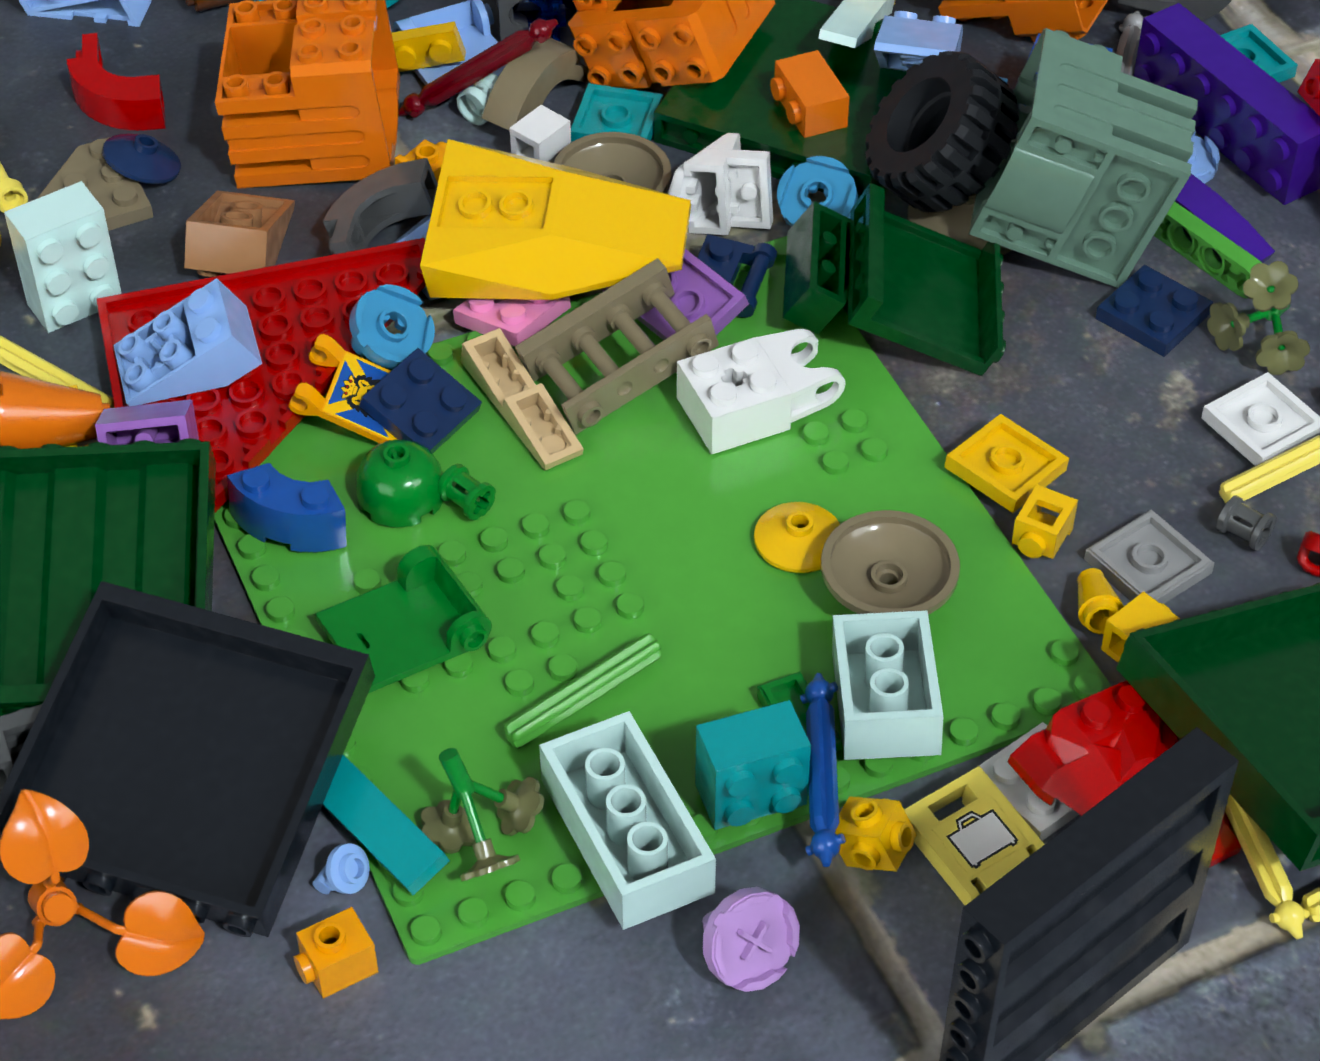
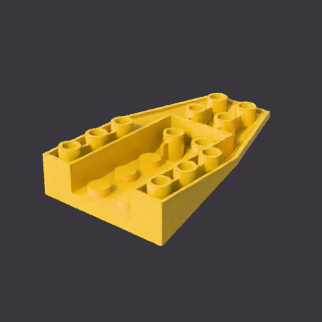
(541, 228)

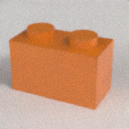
(810, 94)

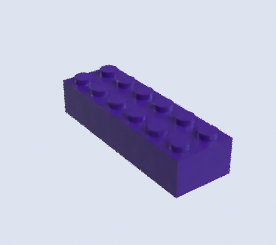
(1238, 104)

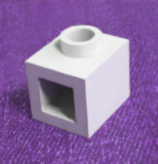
(540, 134)

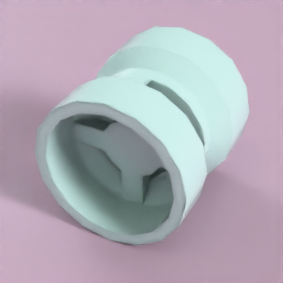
(473, 99)

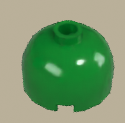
(398, 483)

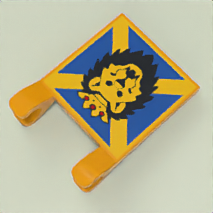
(349, 384)

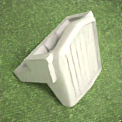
(726, 187)

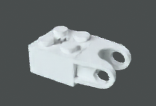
(754, 388)

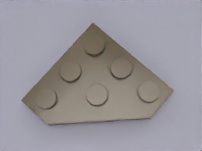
(119, 196)

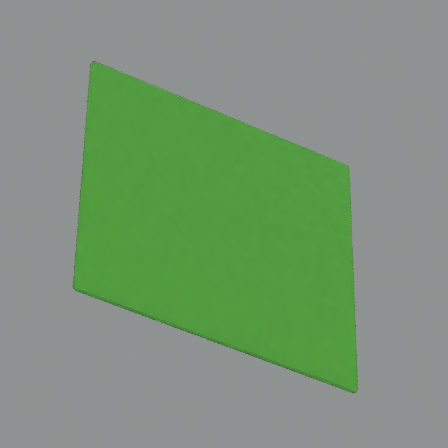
(663, 545)

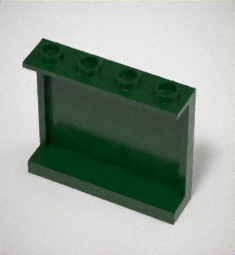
(924, 287)

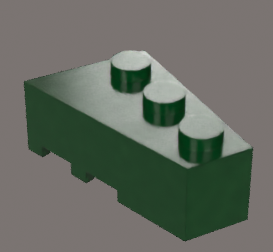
(816, 268)

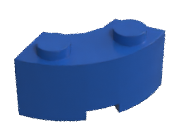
(287, 509)

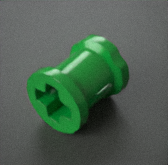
(460, 475)

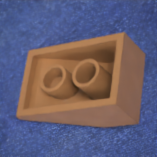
(236, 233)

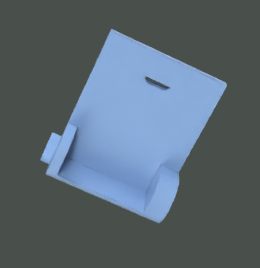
(473, 24)

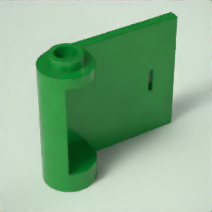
(410, 621)

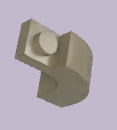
(530, 79)

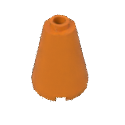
(45, 412)

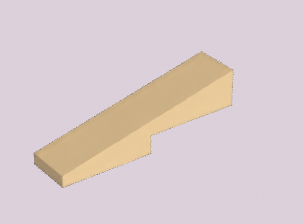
(519, 400)

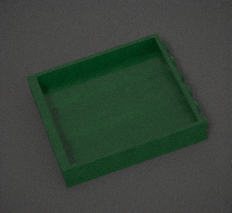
(89, 517)

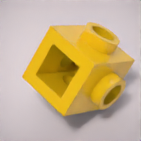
(875, 833)

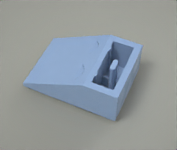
(189, 348)

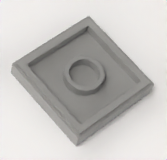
(1150, 559)

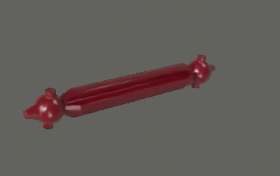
(477, 67)

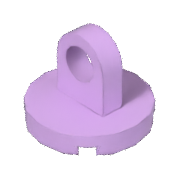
(750, 938)

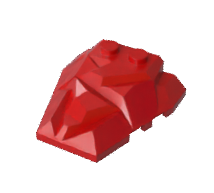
(1096, 749)

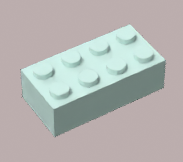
(627, 820)

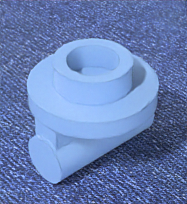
(344, 871)

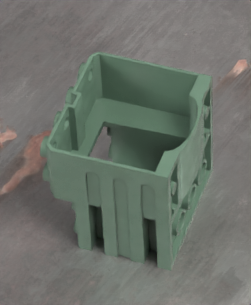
(1089, 162)

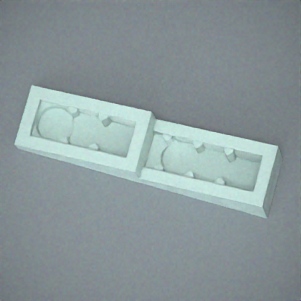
(855, 21)

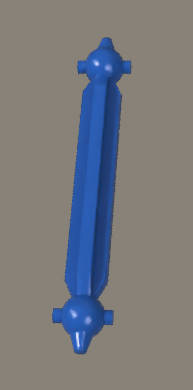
(823, 770)

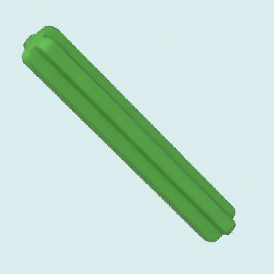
(582, 690)

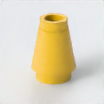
(1096, 600)

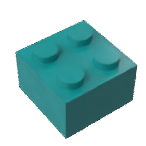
(752, 765)

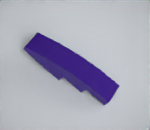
(1221, 216)

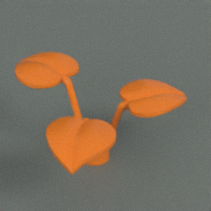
(51, 839)

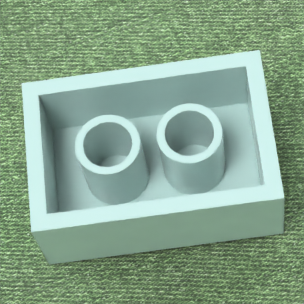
(63, 255)
(887, 685)

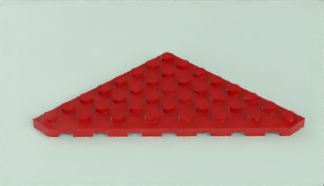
(287, 312)

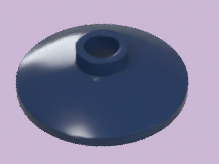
(141, 158)

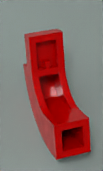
(114, 99)

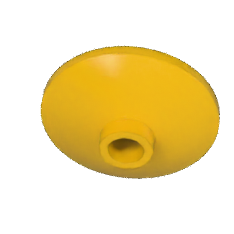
(794, 536)

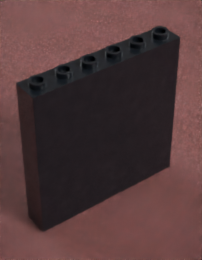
(192, 751)

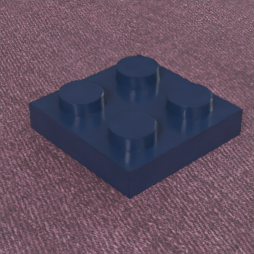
(1154, 310)
(420, 402)

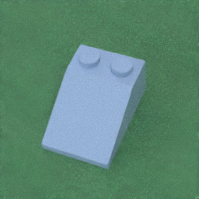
(907, 40)

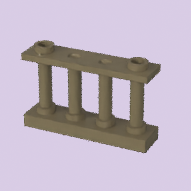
(601, 317)

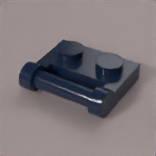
(726, 258)

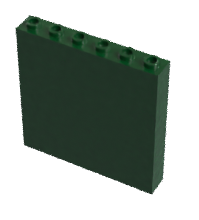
(743, 100)
(1255, 690)

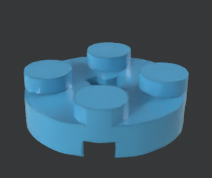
(807, 178)
(374, 340)

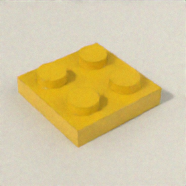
(1006, 462)

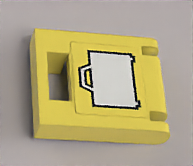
(976, 841)

